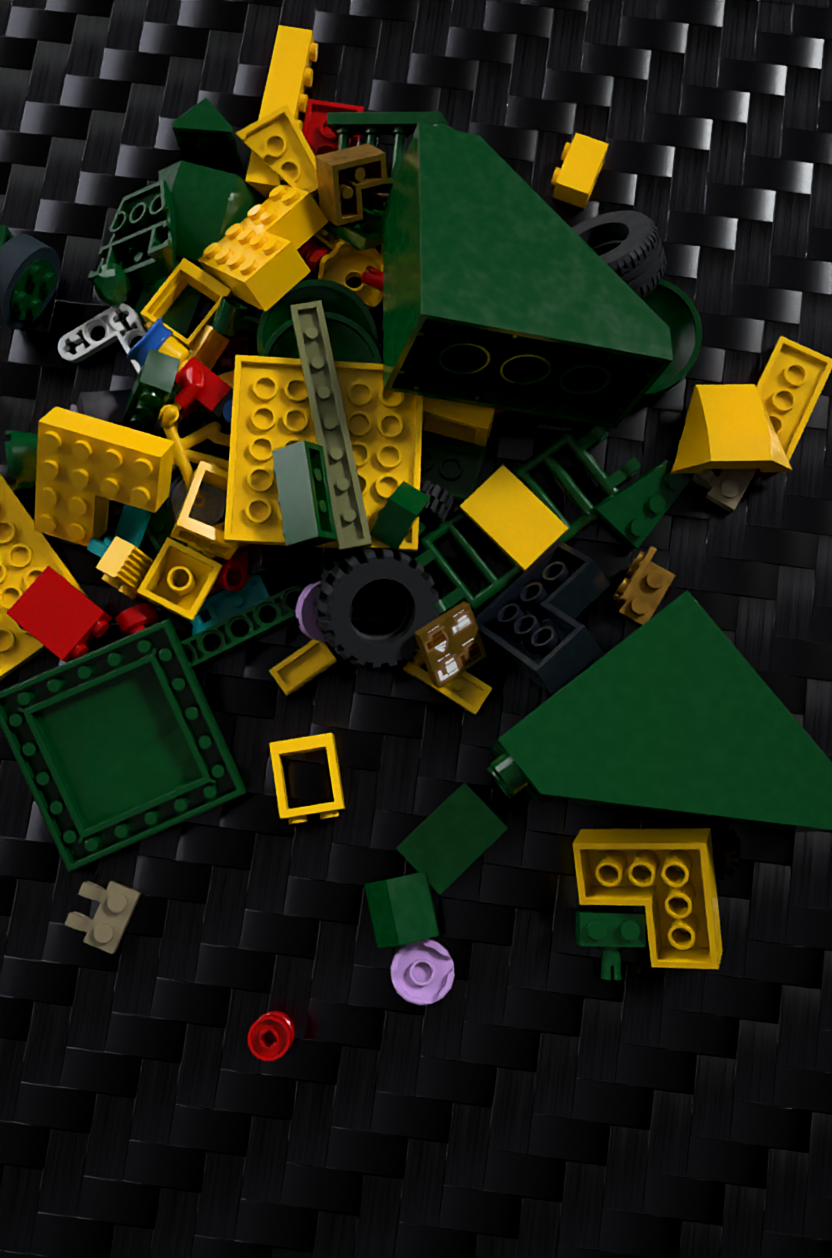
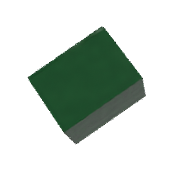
(205, 135)
(402, 910)

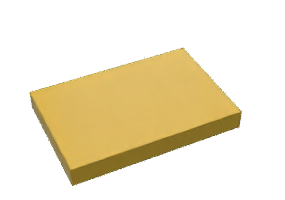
(513, 518)

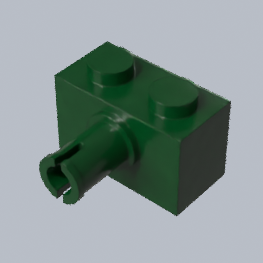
(611, 934)

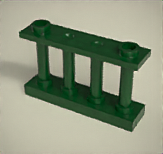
(374, 125)

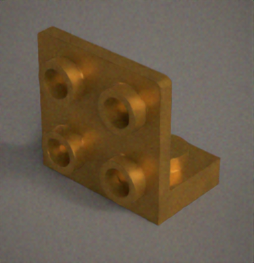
(642, 593)

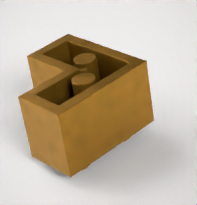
(343, 176)

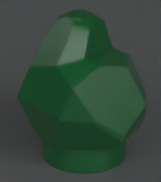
(112, 285)

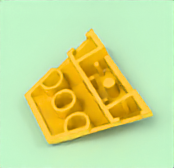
(728, 430)

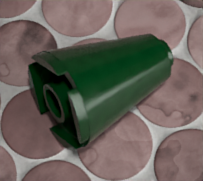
(21, 458)

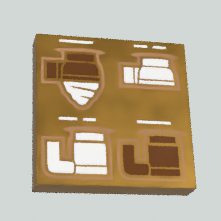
(450, 644)

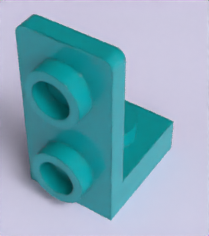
(129, 528)

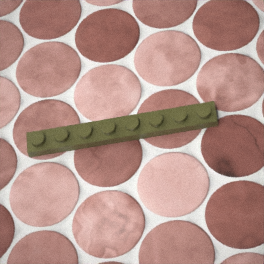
(330, 425)

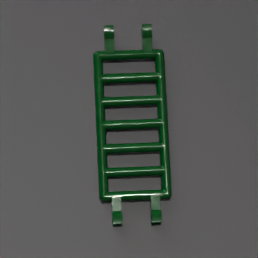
(546, 455)

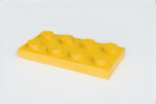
(791, 389)

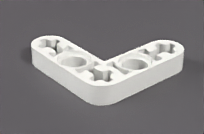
(113, 331)

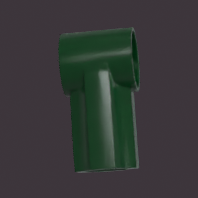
(235, 318)

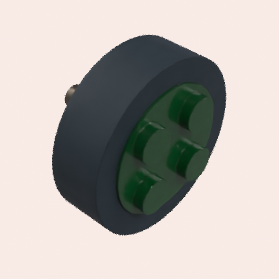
(26, 280)

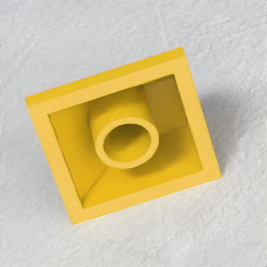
(179, 579)

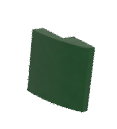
(362, 233)

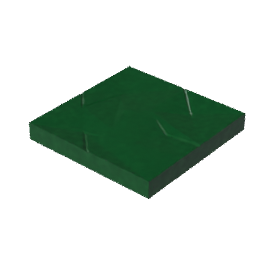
(118, 745)

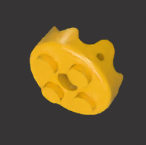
(349, 262)

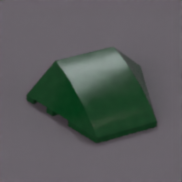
(206, 205)
(143, 236)

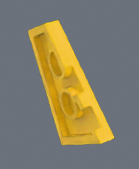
(283, 148)

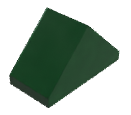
(399, 515)

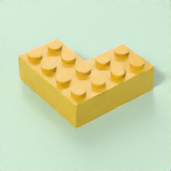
(261, 252)
(88, 463)
(668, 875)

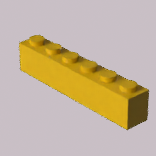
(286, 84)

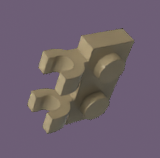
(726, 487)
(111, 916)

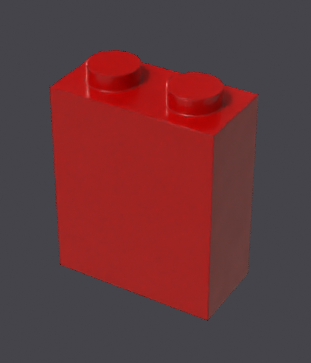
(59, 615)

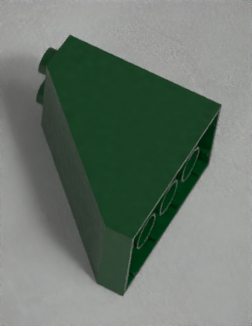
(502, 297)
(671, 731)

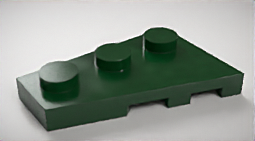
(641, 505)

